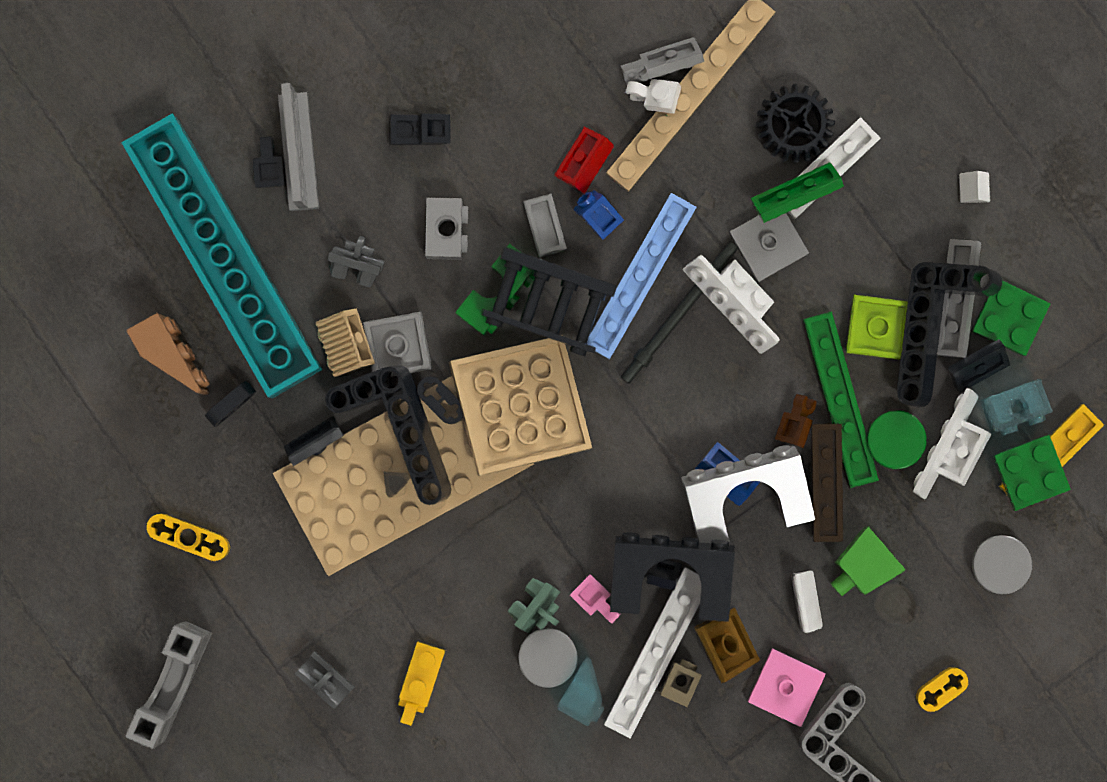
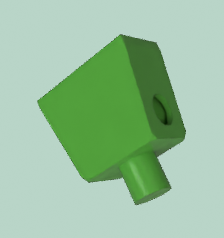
(865, 564)

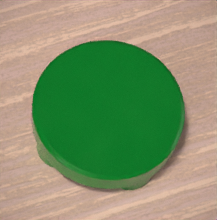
(896, 439)

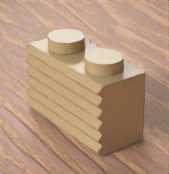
(345, 342)

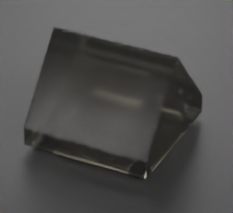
(395, 482)

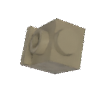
(683, 693)

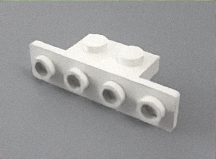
(737, 298)
(957, 448)

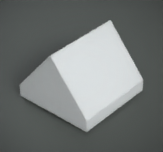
(974, 187)

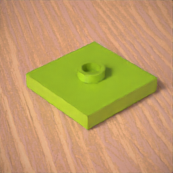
(876, 327)

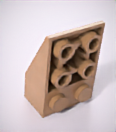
(160, 345)

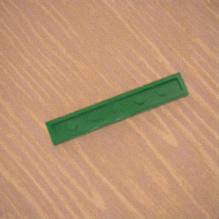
(840, 398)

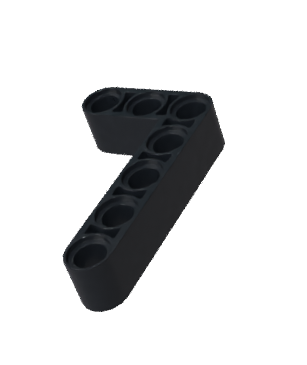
(931, 321)
(401, 423)

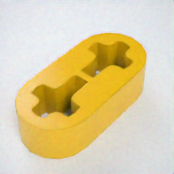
(946, 694)

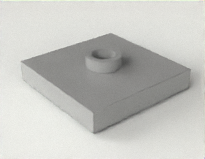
(768, 245)
(399, 342)

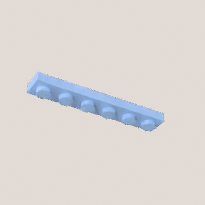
(640, 275)

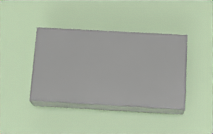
(545, 225)

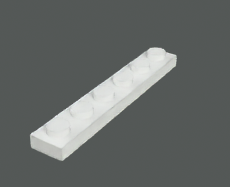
(656, 654)

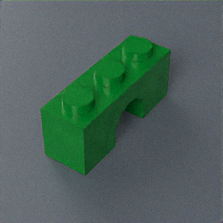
(474, 303)

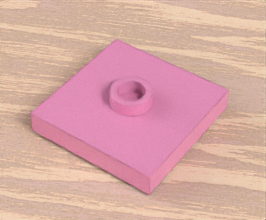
(786, 687)

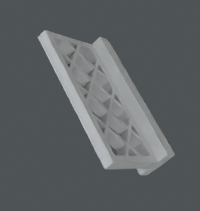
(298, 149)

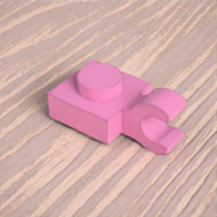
(593, 597)

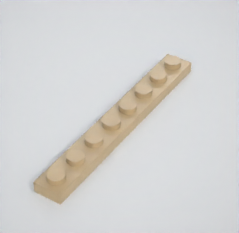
(694, 90)

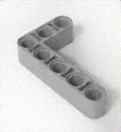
(829, 735)

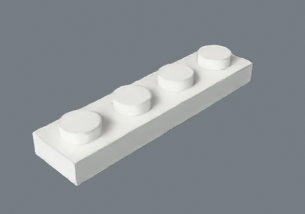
(843, 153)

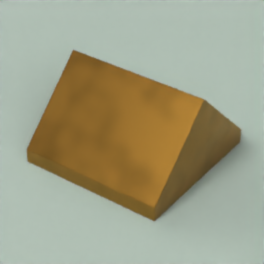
(727, 646)

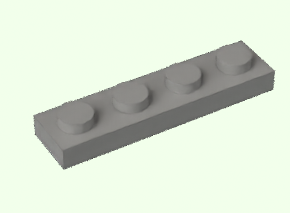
(958, 307)

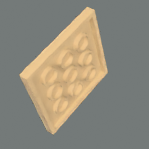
(520, 405)

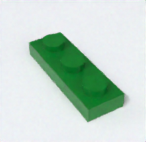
(797, 192)

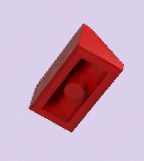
(584, 160)

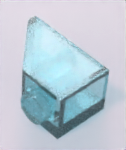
(583, 695)

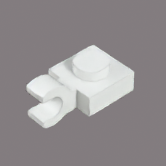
(659, 96)

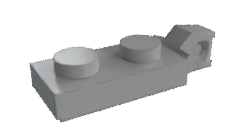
(663, 61)

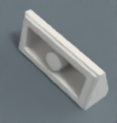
(806, 601)

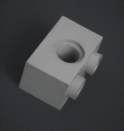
(440, 211)

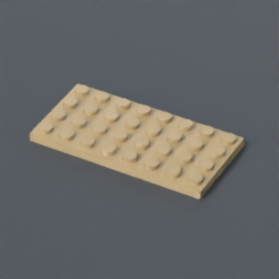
(343, 491)

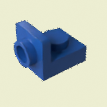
(598, 213)

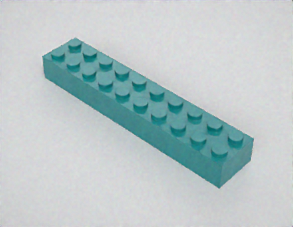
(222, 256)

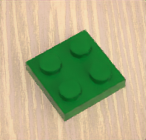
(1012, 318)
(1031, 472)

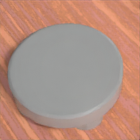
(1001, 564)
(547, 657)

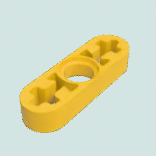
(165, 537)

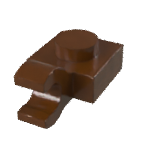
(795, 425)

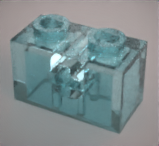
(1034, 404)

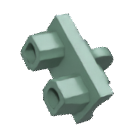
(540, 609)

